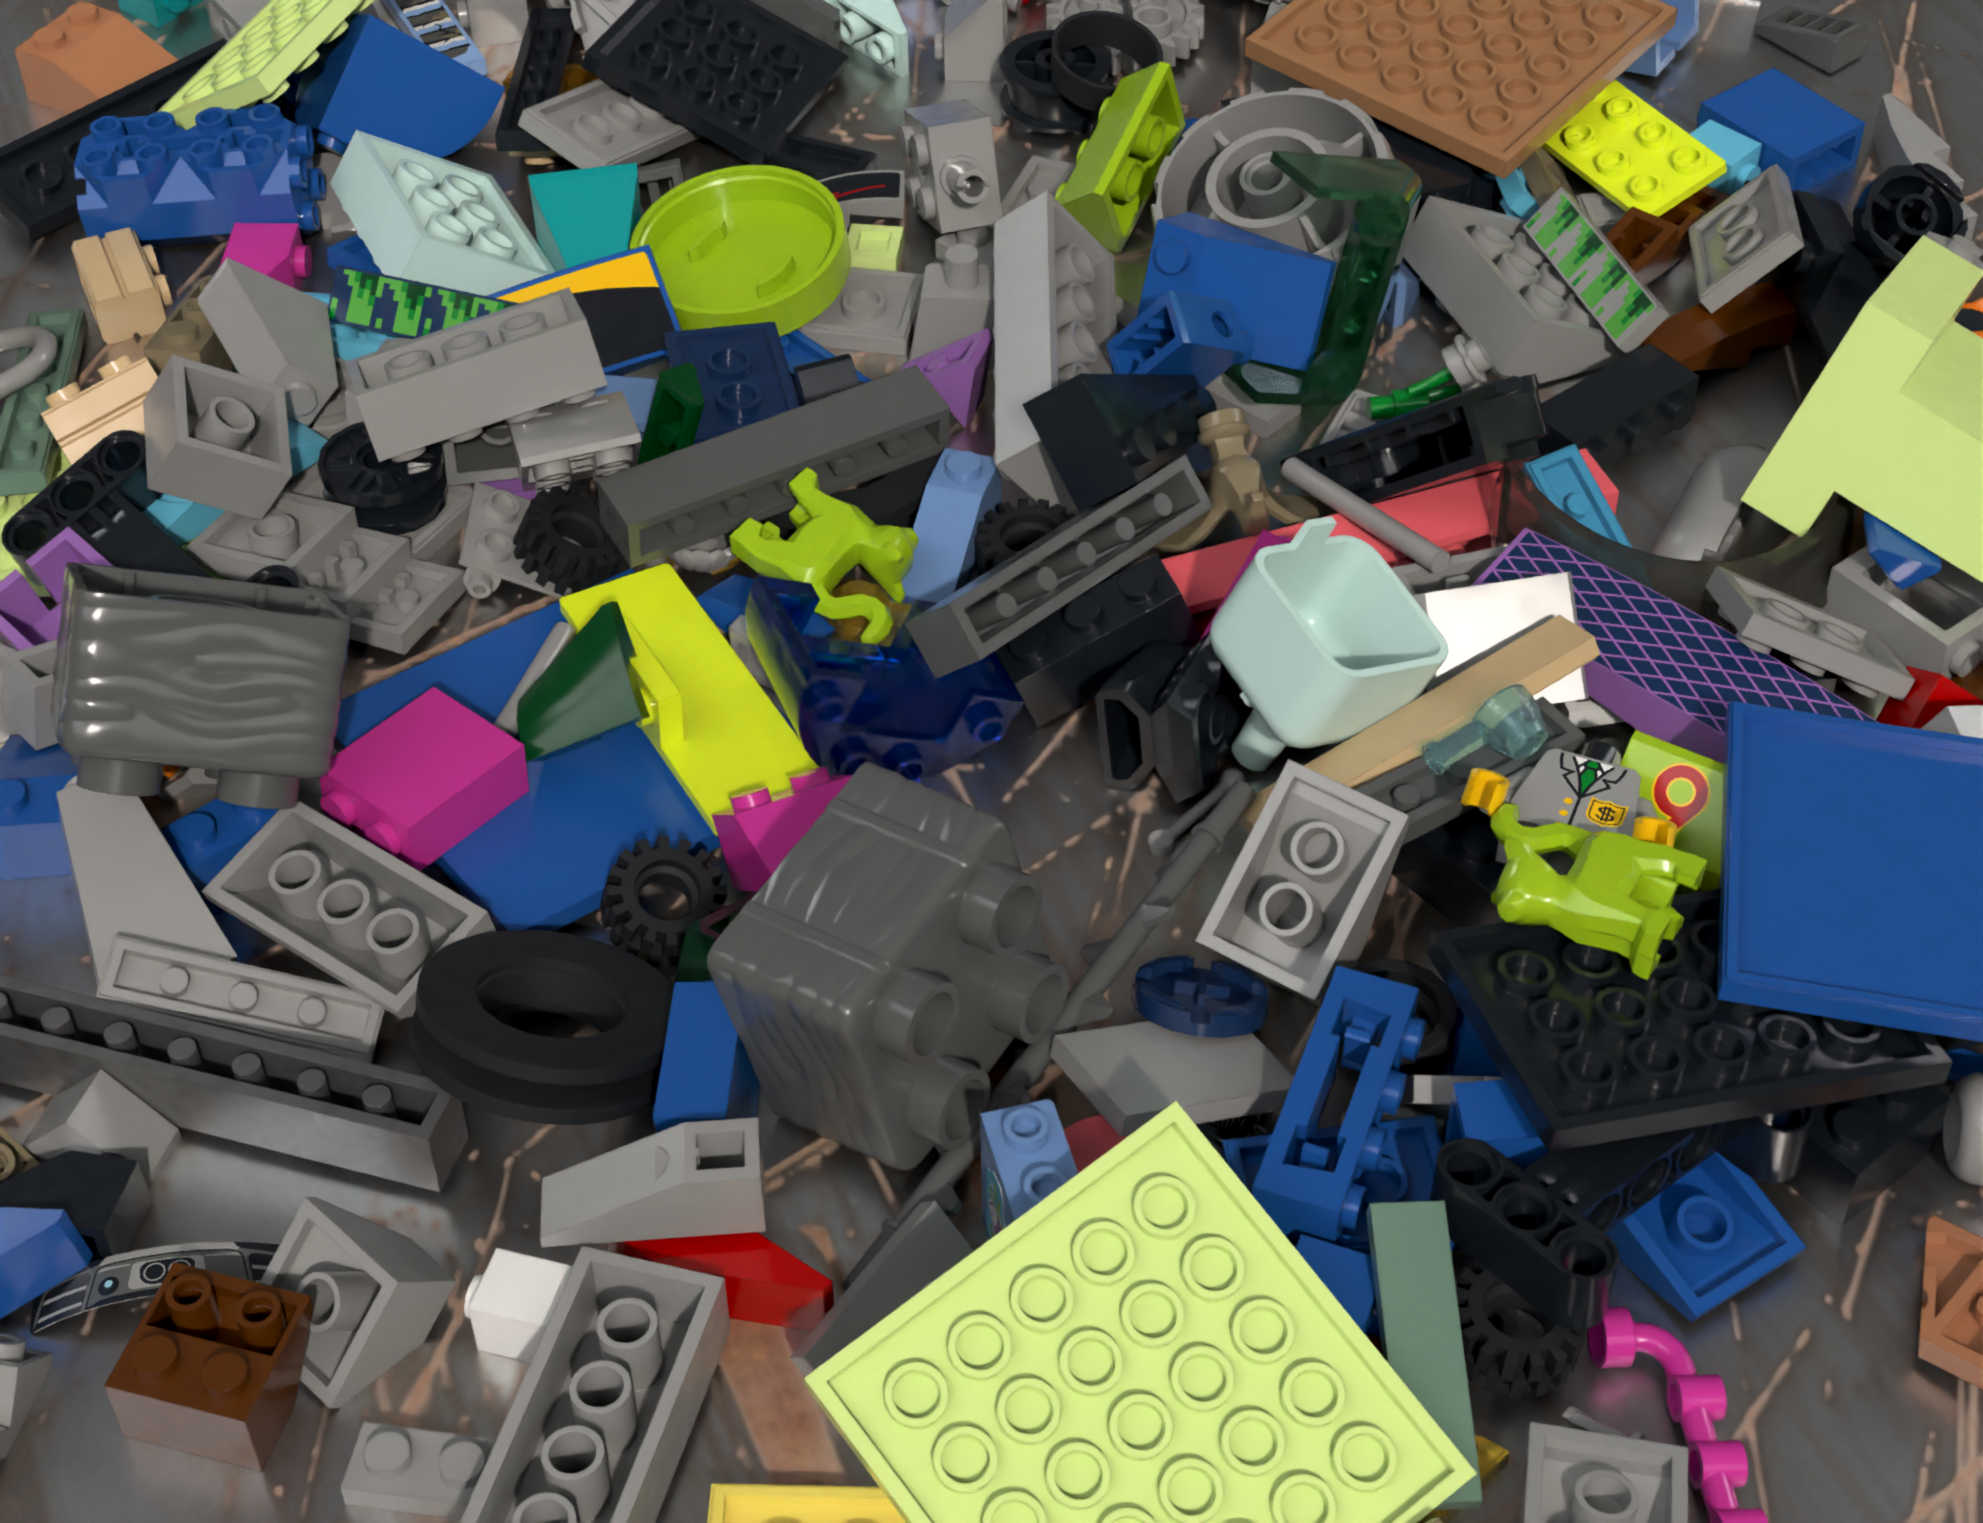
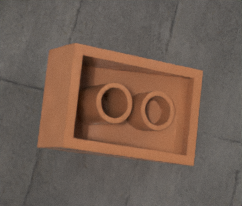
(86, 57)

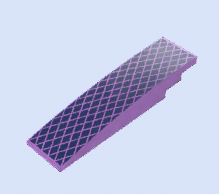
(1658, 659)

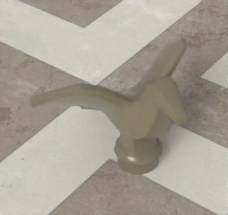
(1235, 485)

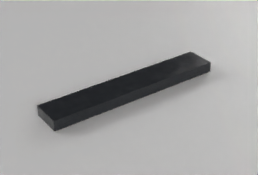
(537, 75)

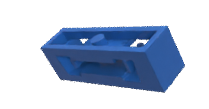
(1378, 1031)

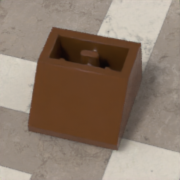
(213, 1367)

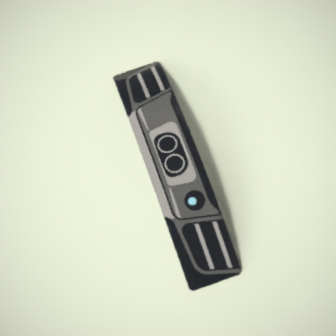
(141, 1274)

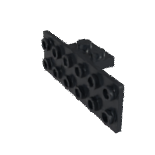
(1829, 274)

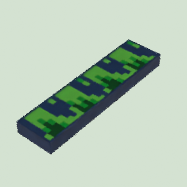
(401, 304)

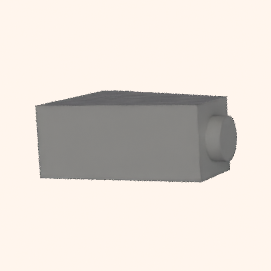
(273, 335)

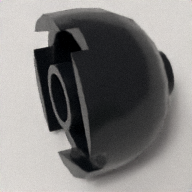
(1902, 208)

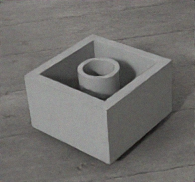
(216, 438)

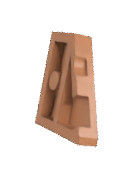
(1952, 1301)

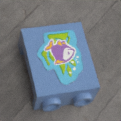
(1021, 1161)

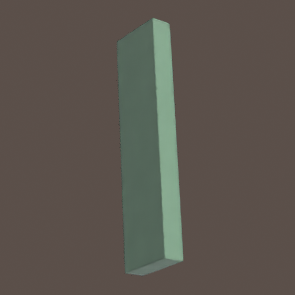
(1423, 1321)

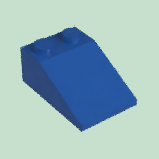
(1271, 285)
(29, 812)

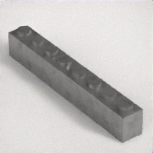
(235, 1083)

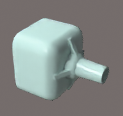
(1321, 643)

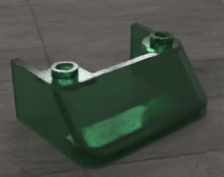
(1363, 283)

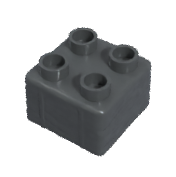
(196, 679)
(889, 969)

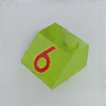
(1686, 792)

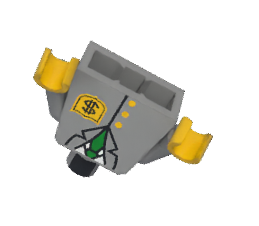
(1572, 790)

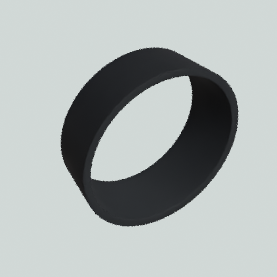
(1098, 29)

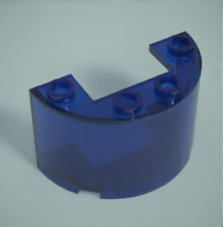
(872, 699)

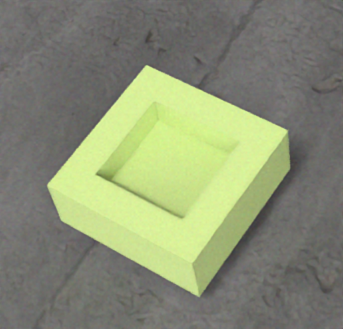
(876, 246)

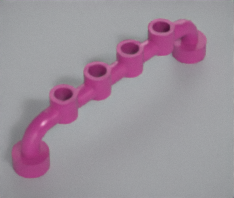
(1691, 1401)

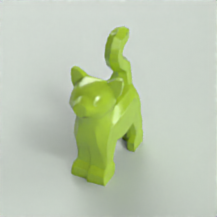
(825, 547)
(1608, 900)

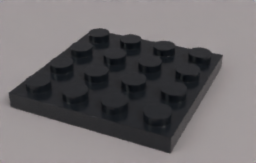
(718, 69)

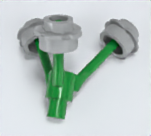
(1464, 370)

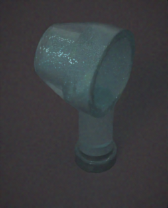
(1505, 721)

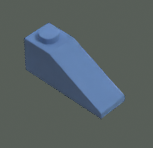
(947, 521)

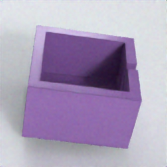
(22, 613)

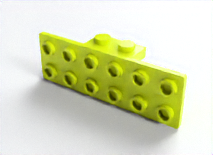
(1634, 153)
(701, 699)

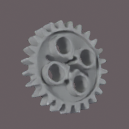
(1173, 22)

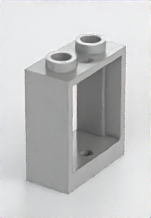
(1861, 594)

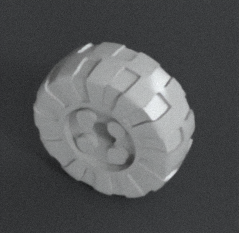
(1228, 176)

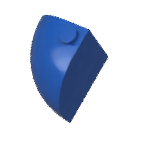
(392, 90)

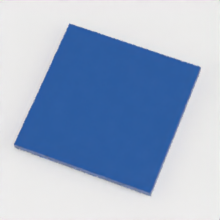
(555, 845)
(1852, 871)

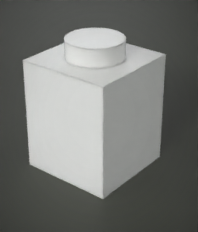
(514, 1303)

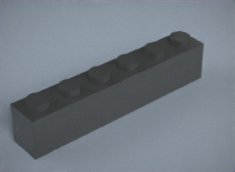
(748, 470)
(1057, 568)

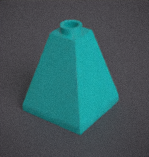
(585, 212)

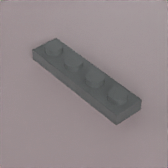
(1436, 798)

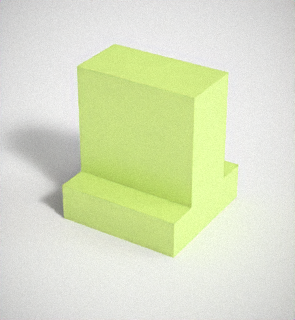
(1894, 417)

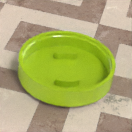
(748, 247)

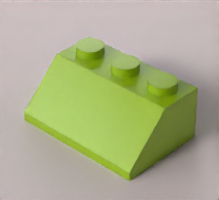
(1124, 155)

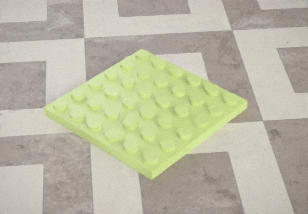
(1136, 1363)

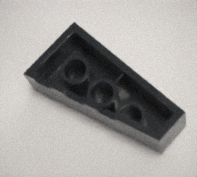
(1116, 428)

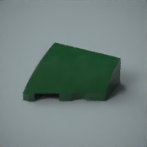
(583, 691)

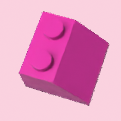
(766, 826)

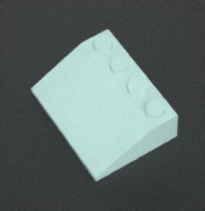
(434, 219)

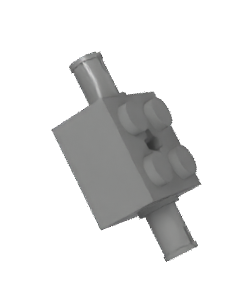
(951, 165)

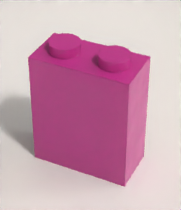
(424, 779)

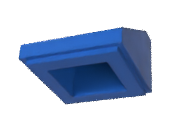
(1898, 555)

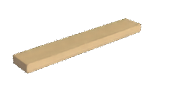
(1396, 740)

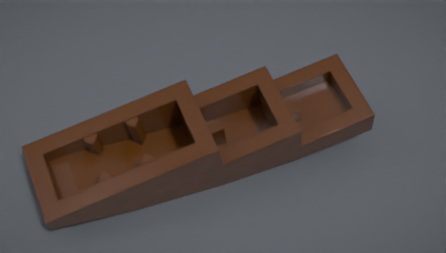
(1657, 243)
(1707, 341)

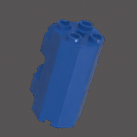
(198, 180)

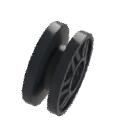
(385, 493)

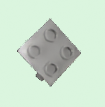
(489, 543)

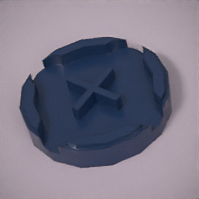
(1200, 1000)

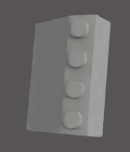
(1505, 292)

